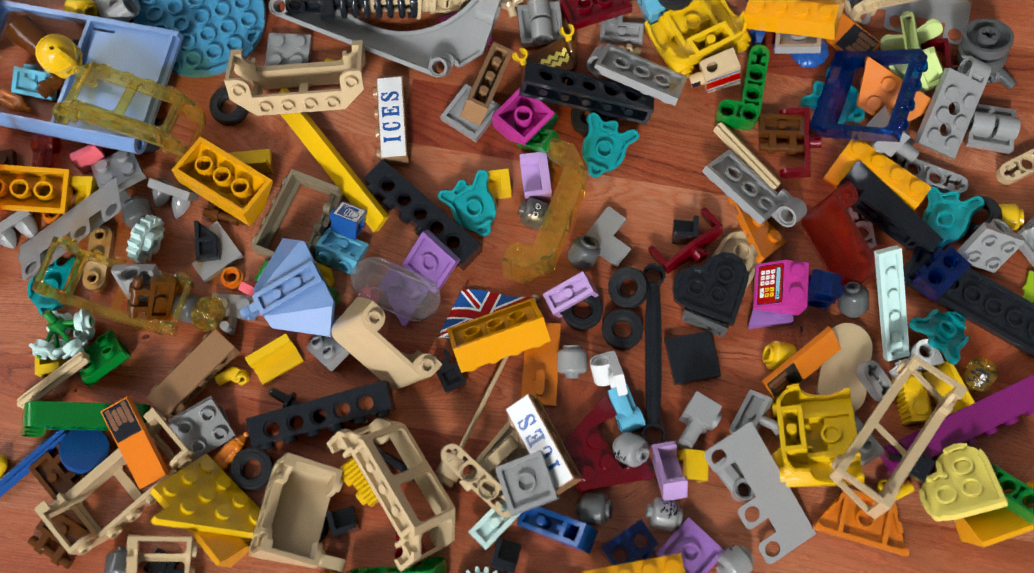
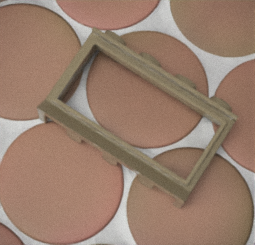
(281, 205)

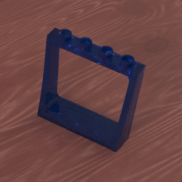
(838, 85)

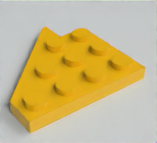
(206, 501)

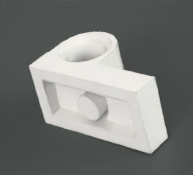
(933, 357)
(607, 371)

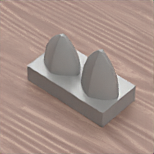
(180, 195)
(23, 222)

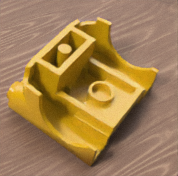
(697, 33)
(813, 435)

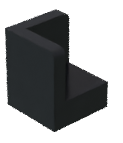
(685, 231)
(343, 521)
(505, 555)

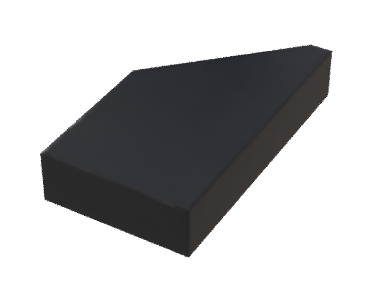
(206, 244)

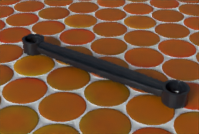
(653, 355)

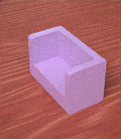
(535, 176)
(570, 293)
(668, 471)

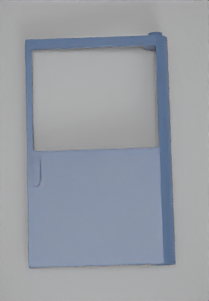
(125, 47)

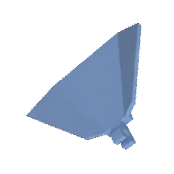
(293, 292)

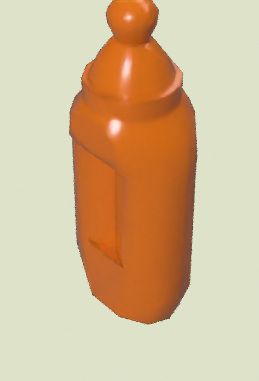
(13, 101)
(229, 451)

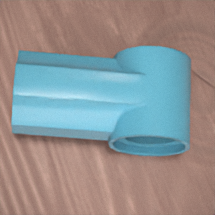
(628, 415)

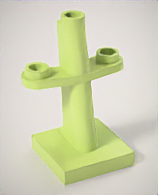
(912, 39)

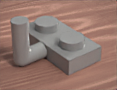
(233, 304)
(755, 410)

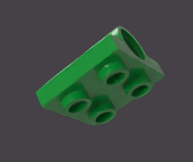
(105, 355)

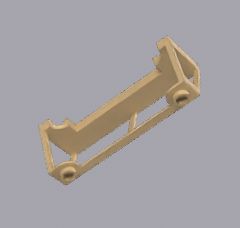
(886, 497)

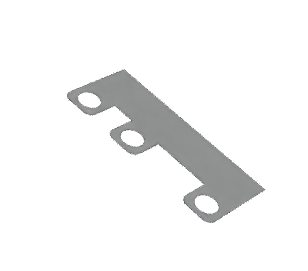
(951, 12)
(70, 222)
(95, 222)
(772, 496)

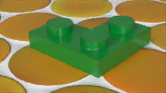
(542, 138)

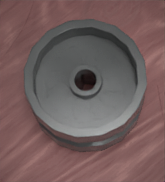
(987, 41)

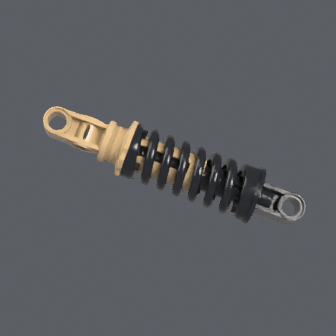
(328, 8)

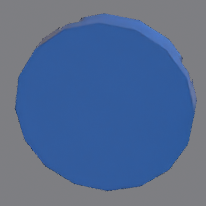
(83, 450)

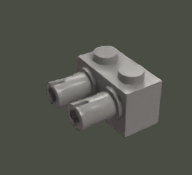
(904, 147)
(699, 417)

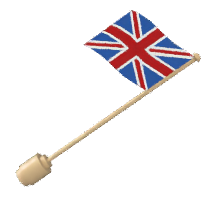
(469, 306)

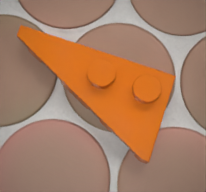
(762, 236)

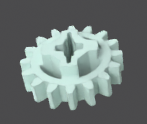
(145, 239)

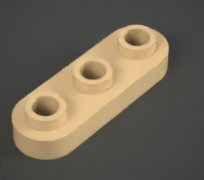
(92, 269)

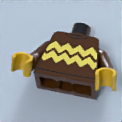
(557, 54)

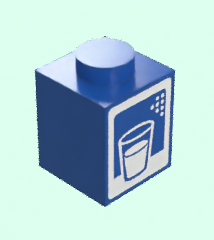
(347, 220)

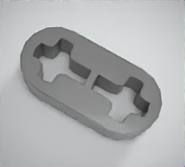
(875, 381)

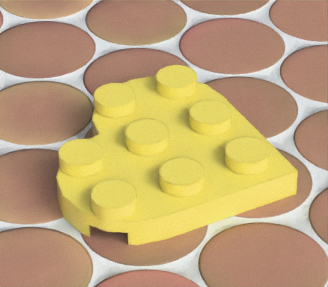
(961, 485)

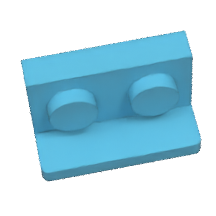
(26, 80)
(340, 251)

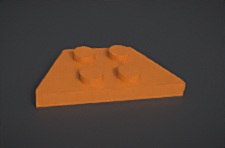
(881, 88)
(851, 523)

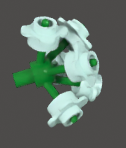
(62, 324)

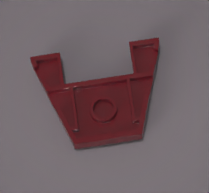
(595, 458)

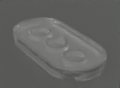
(396, 288)

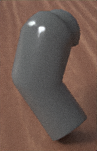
(1003, 77)

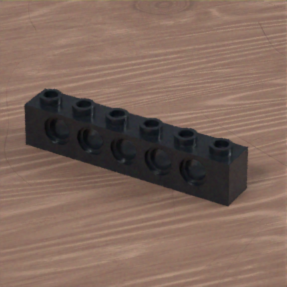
(585, 93)
(384, 175)
(261, 425)

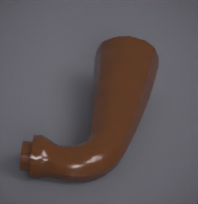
(27, 34)

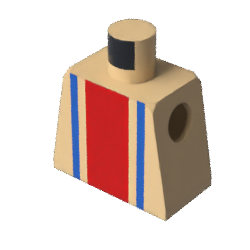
(718, 72)

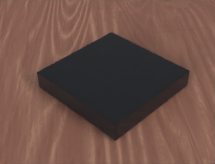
(692, 358)

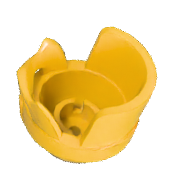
(61, 58)

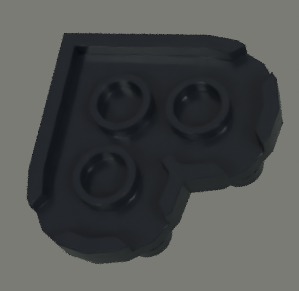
(713, 288)

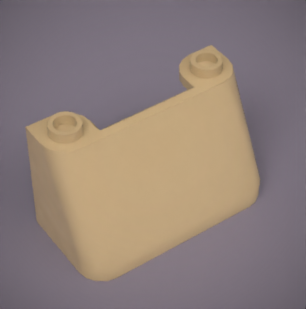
(359, 335)
(295, 511)

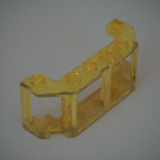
(116, 120)
(527, 262)
(109, 312)

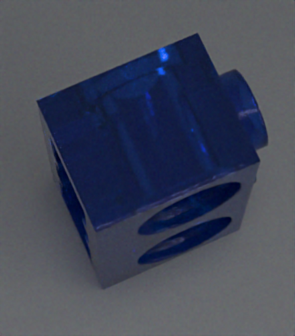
(943, 275)
(823, 288)
(626, 542)

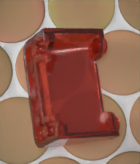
(838, 238)

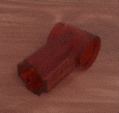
(44, 150)

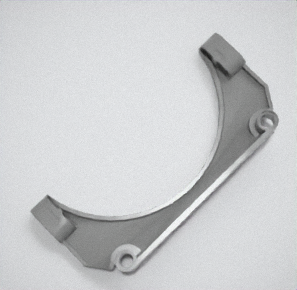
(451, 42)

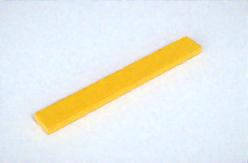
(336, 167)

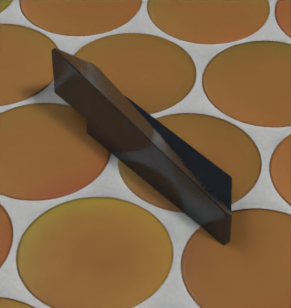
(888, 211)

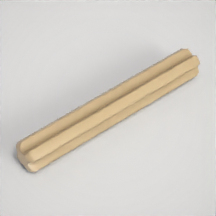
(746, 155)
(55, 378)

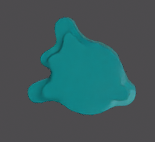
(850, 111)
(604, 145)
(472, 204)
(949, 215)
(56, 277)
(944, 332)

